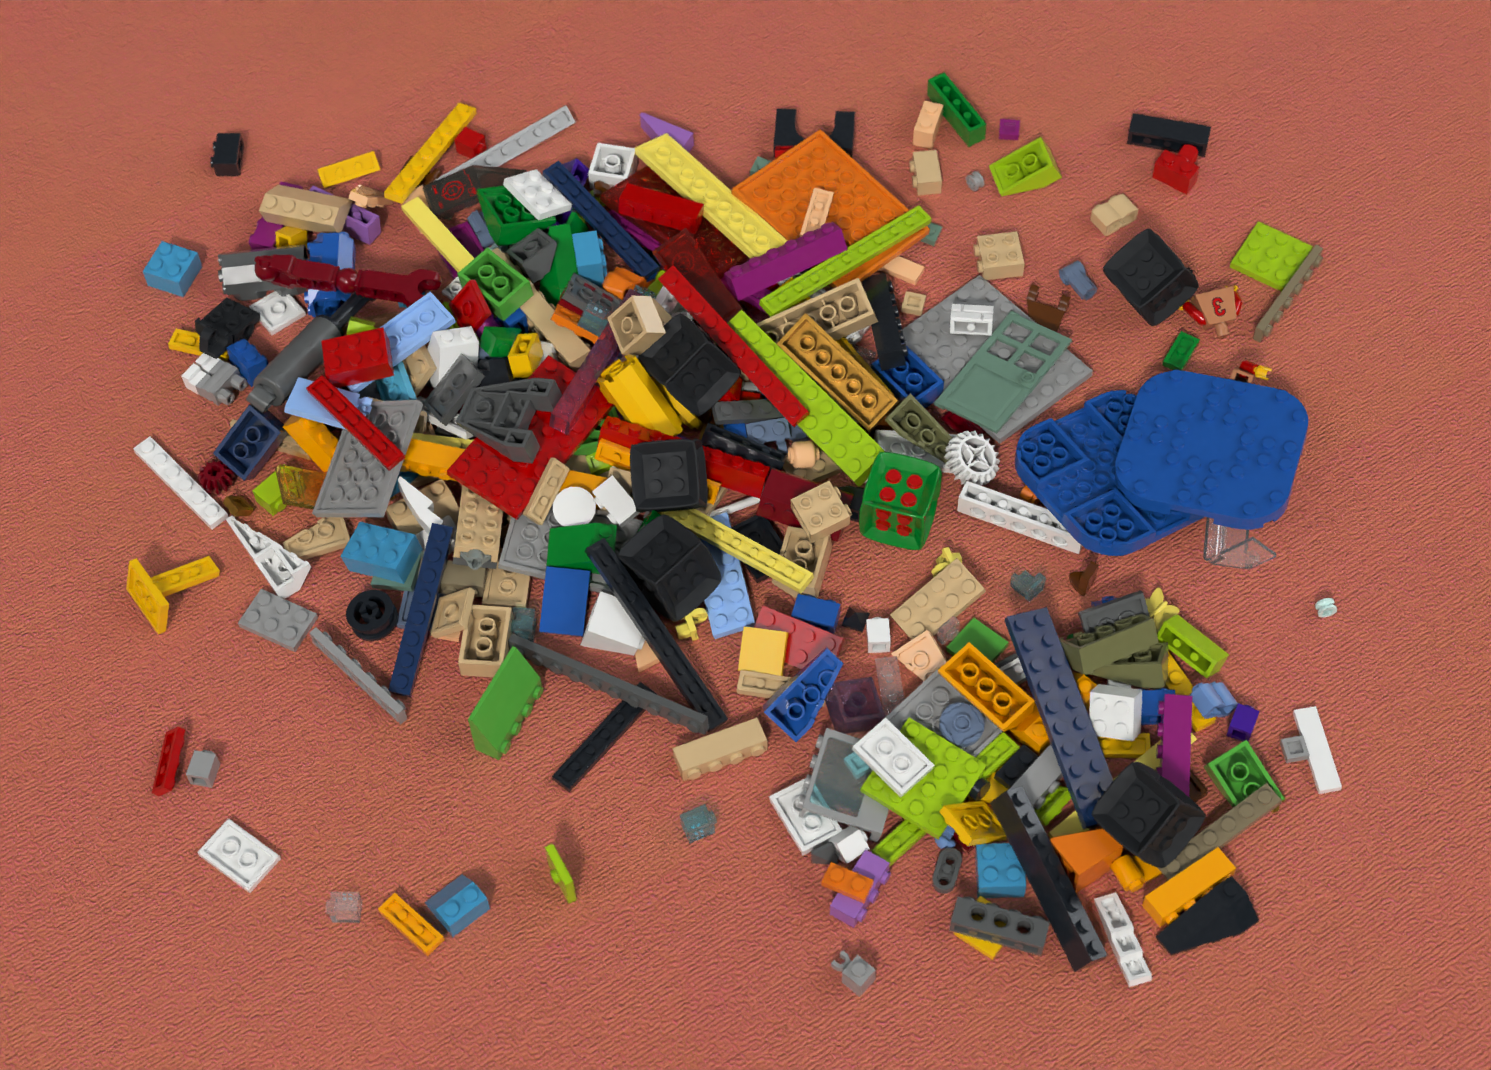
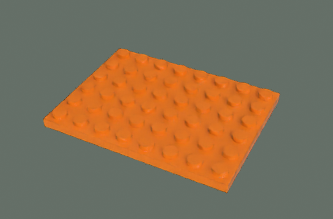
(859, 202)

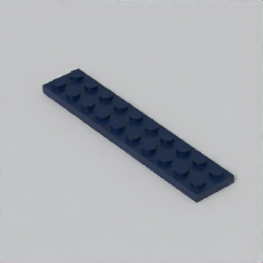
(1061, 710)

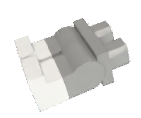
(214, 379)

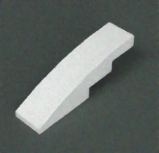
(421, 507)
(1122, 939)

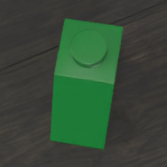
(498, 340)

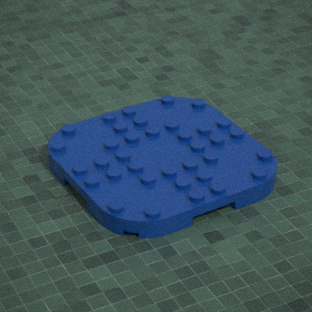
(1212, 449)
(1073, 475)

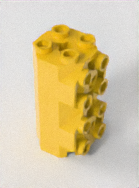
(638, 397)

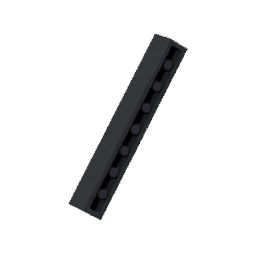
(1048, 879)

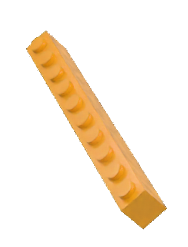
(435, 459)

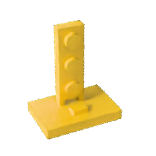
(151, 592)

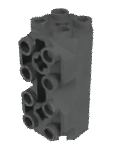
(240, 278)

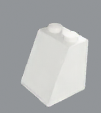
(448, 345)
(611, 628)

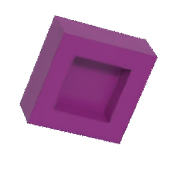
(1009, 129)

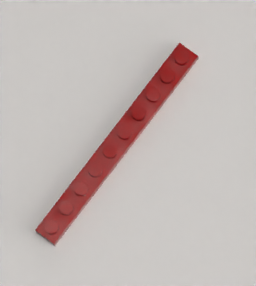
(734, 346)

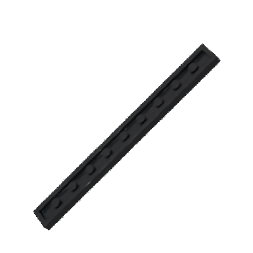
(655, 633)

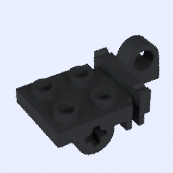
(225, 326)

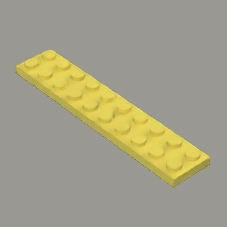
(698, 184)

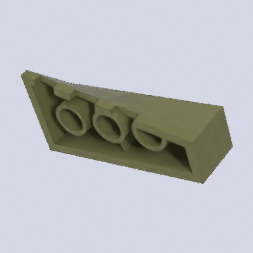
(1109, 643)

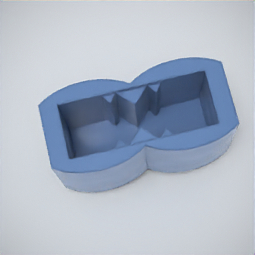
(1213, 699)

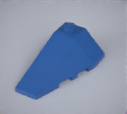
(801, 698)

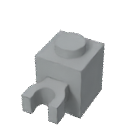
(856, 974)

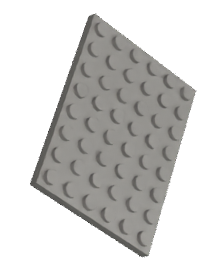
(949, 353)

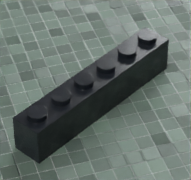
(886, 331)

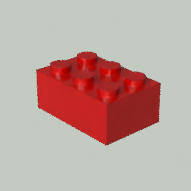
(357, 358)

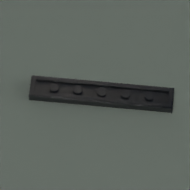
(598, 743)

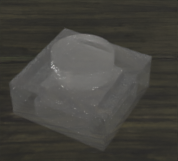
(948, 630)

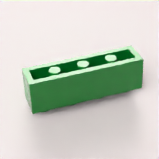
(957, 109)

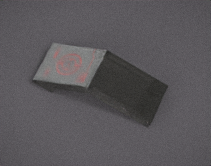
(460, 188)

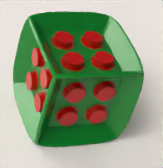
(900, 500)

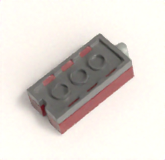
(579, 292)

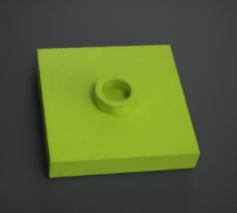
(560, 873)

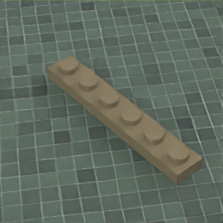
(1286, 298)
(1224, 829)

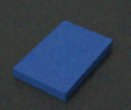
(564, 601)

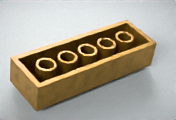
(837, 372)

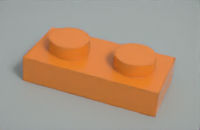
(847, 882)

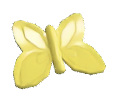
(1160, 610)

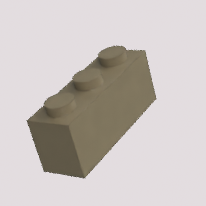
(461, 577)

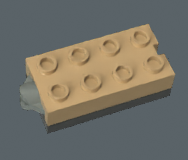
(477, 532)

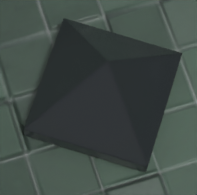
(855, 619)

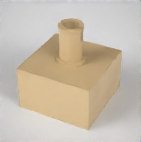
(636, 325)

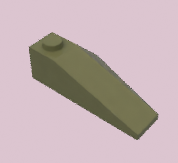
(919, 427)
(1141, 670)

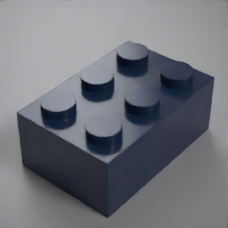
(251, 442)

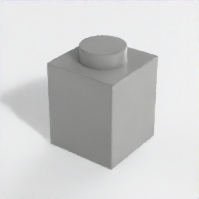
(203, 768)

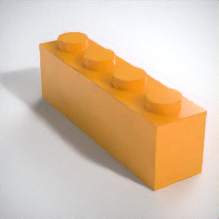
(1188, 887)

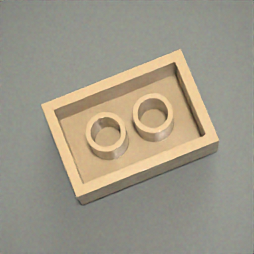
(485, 640)

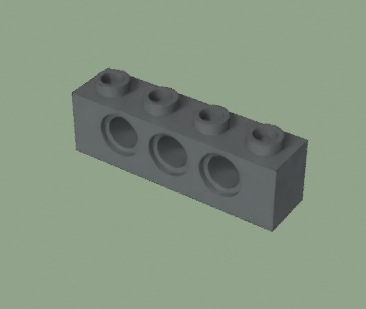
(1007, 936)

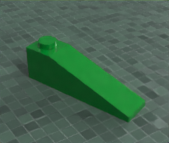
(562, 265)

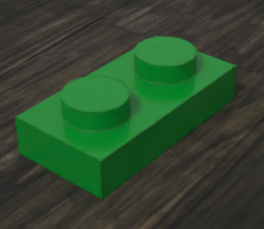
(1181, 352)

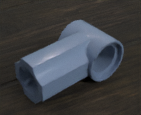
(477, 223)
(1076, 277)

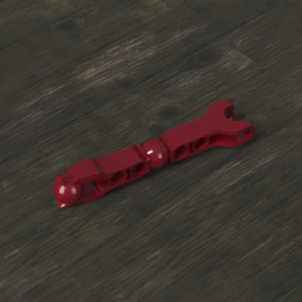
(293, 272)

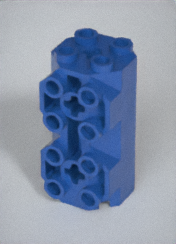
(331, 249)

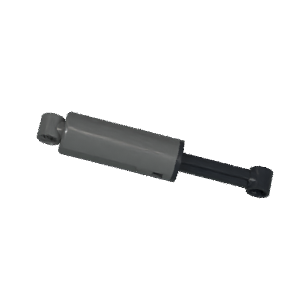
(301, 356)

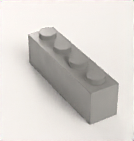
(1040, 778)

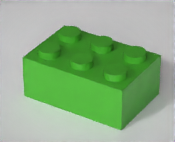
(499, 282)

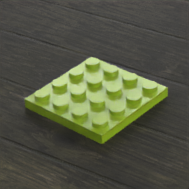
(944, 785)

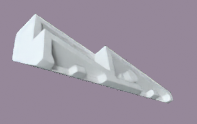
(280, 568)

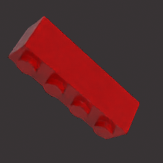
(661, 208)

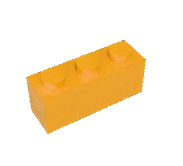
(313, 439)

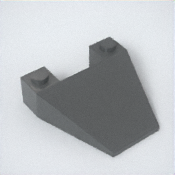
(503, 413)

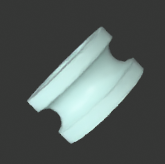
(1326, 607)

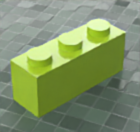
(1192, 646)

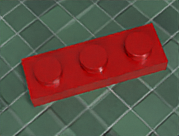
(168, 761)

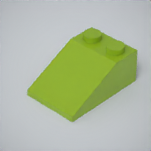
(1025, 169)

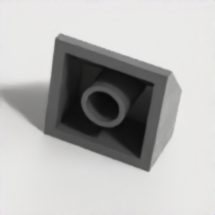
(533, 254)

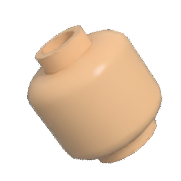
(803, 454)

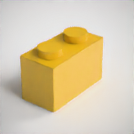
(525, 355)

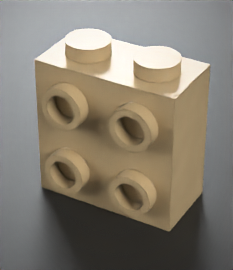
(999, 256)
(821, 511)

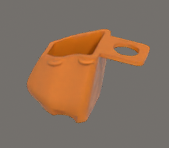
(621, 281)

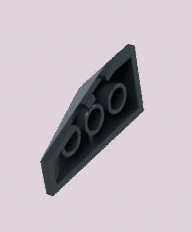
(1216, 916)

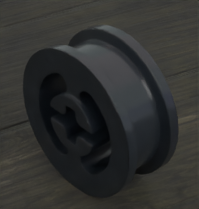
(367, 606)

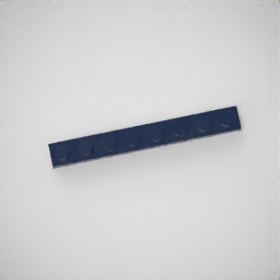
(601, 220)
(421, 610)

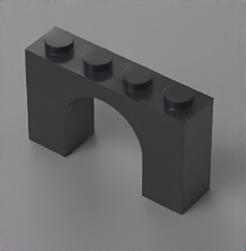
(787, 135)

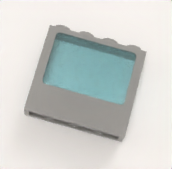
(836, 786)

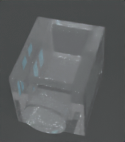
(344, 907)

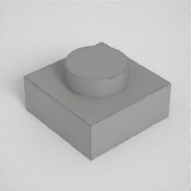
(1294, 749)

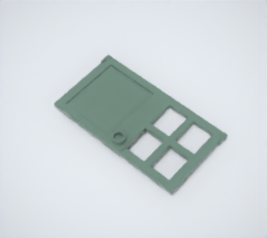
(992, 388)

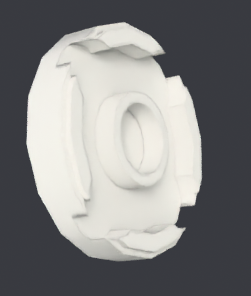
(574, 507)

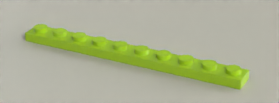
(845, 262)

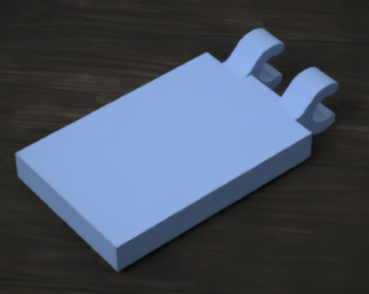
(305, 406)

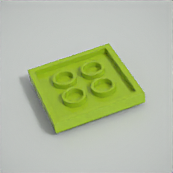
(1270, 256)

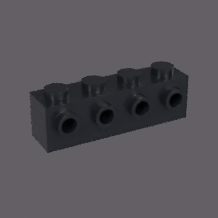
(737, 445)

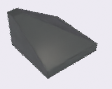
(824, 854)

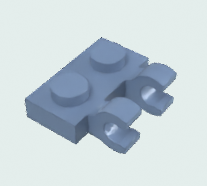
(770, 431)

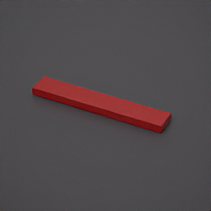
(355, 423)

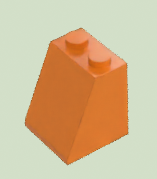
(1086, 855)

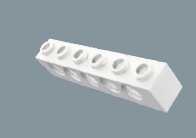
(1015, 516)

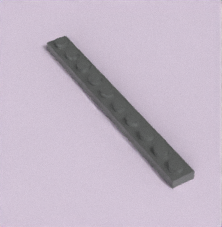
(611, 685)

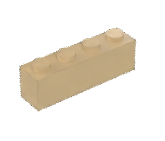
(720, 749)

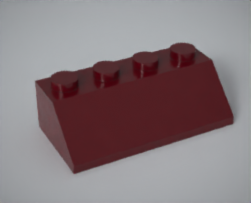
(777, 496)

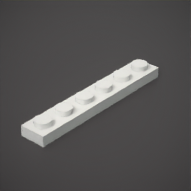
(181, 483)

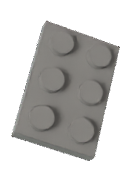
(278, 620)

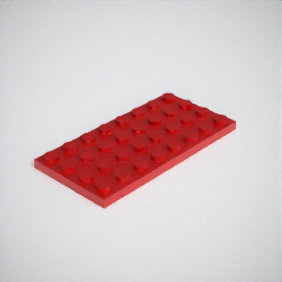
(512, 483)

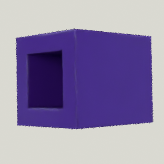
(1243, 722)

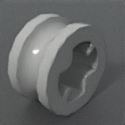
(975, 181)

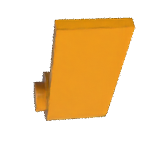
(1133, 872)

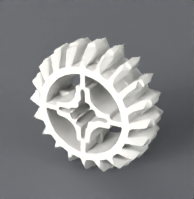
(971, 458)

